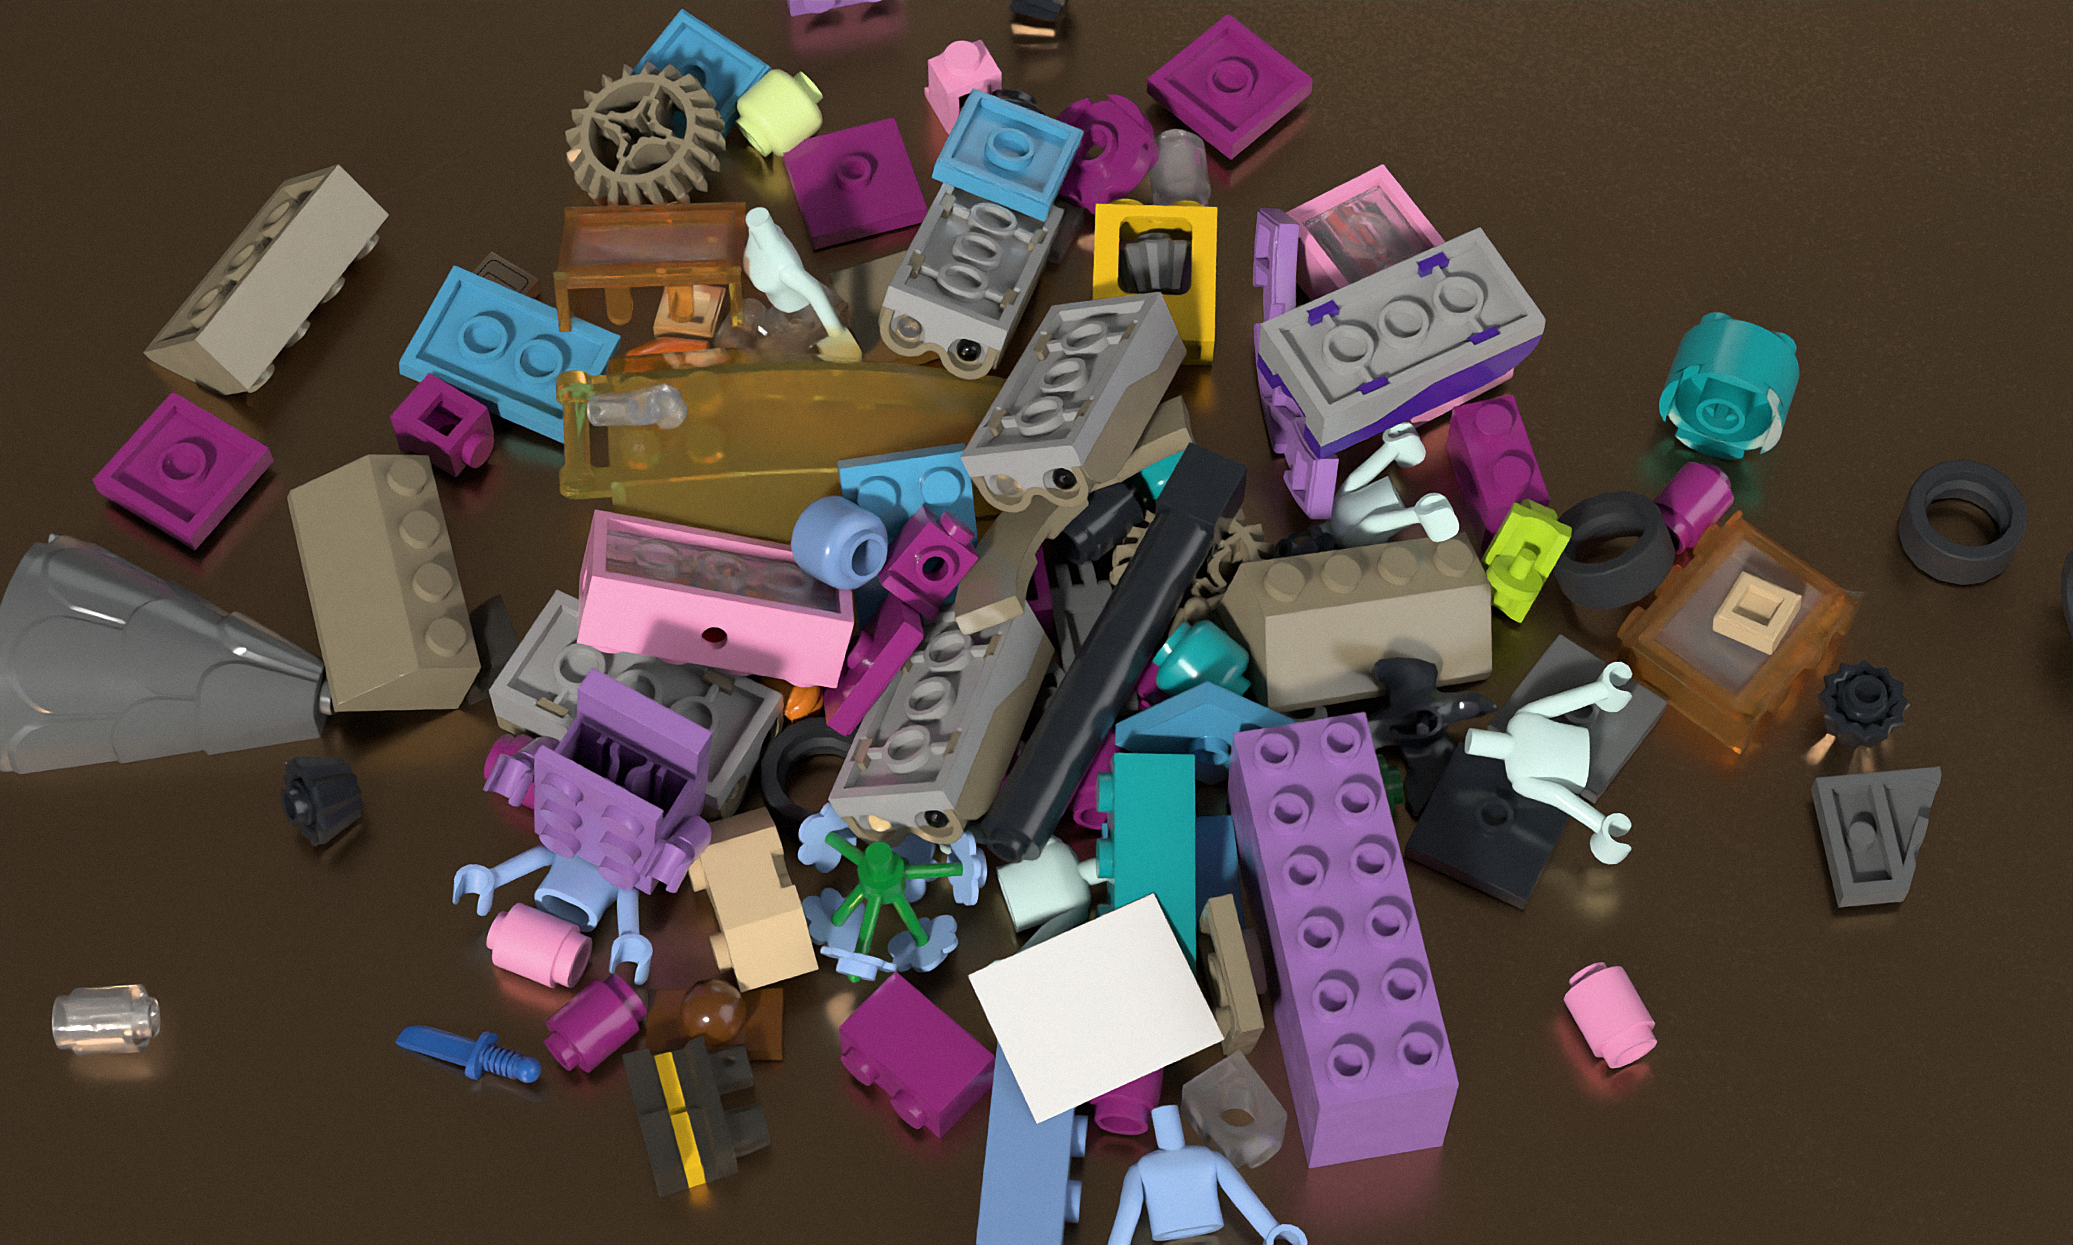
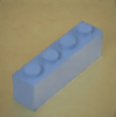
(1027, 1168)

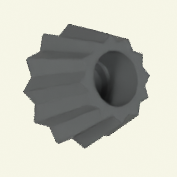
(1155, 265)

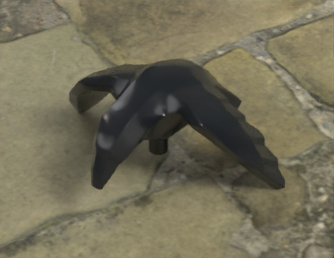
(1417, 722)

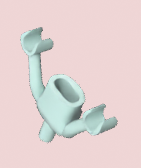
(779, 272)
(1375, 512)
(1552, 758)
(1044, 889)

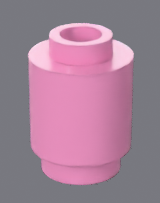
(539, 946)
(1610, 1014)

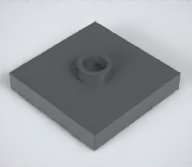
(1611, 734)

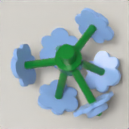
(885, 877)

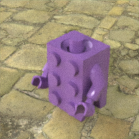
(617, 786)

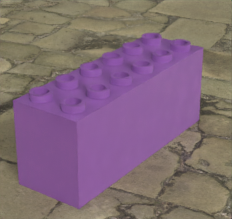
(1339, 941)

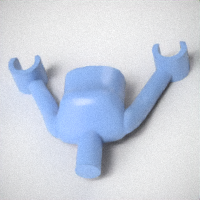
(570, 892)
(1183, 1191)

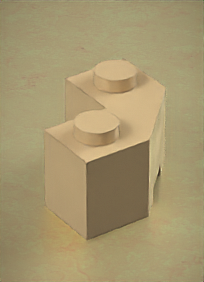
(754, 902)

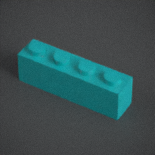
(1150, 838)

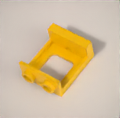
(1183, 220)

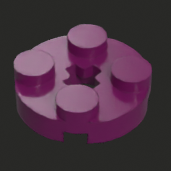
(1123, 163)

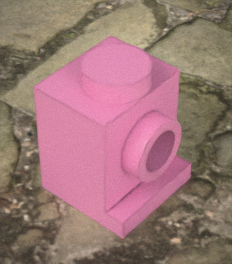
(955, 74)

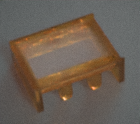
(652, 248)
(1712, 676)

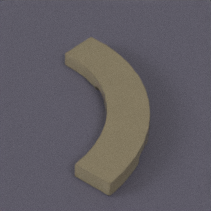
(1000, 578)

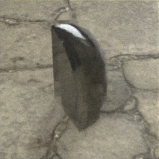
(494, 644)

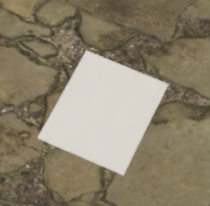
(1095, 1008)

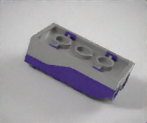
(1400, 341)

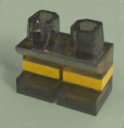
(683, 1114)

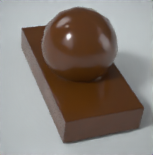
(718, 1014)

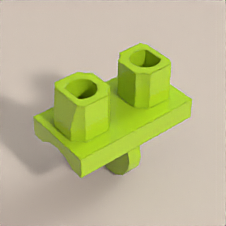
(1523, 556)

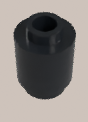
(1102, 523)

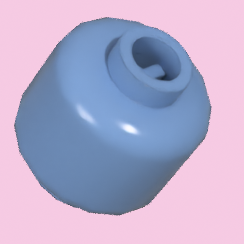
(839, 542)

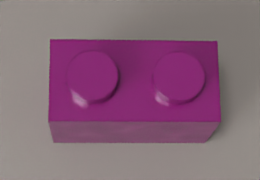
(1493, 463)
(916, 1056)

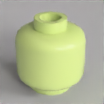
(779, 112)

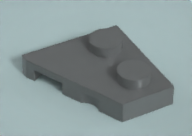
(1874, 831)

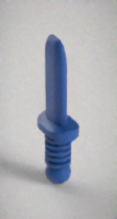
(472, 1054)

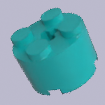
(1730, 387)

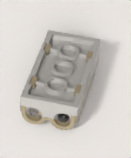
(966, 281)
(1075, 401)
(543, 677)
(942, 731)

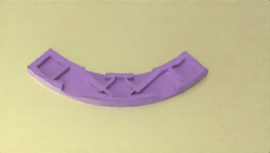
(1274, 269)

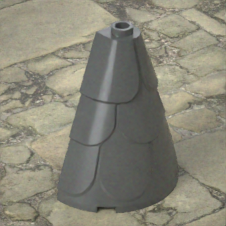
(139, 667)

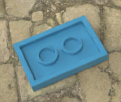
(504, 350)
(895, 489)

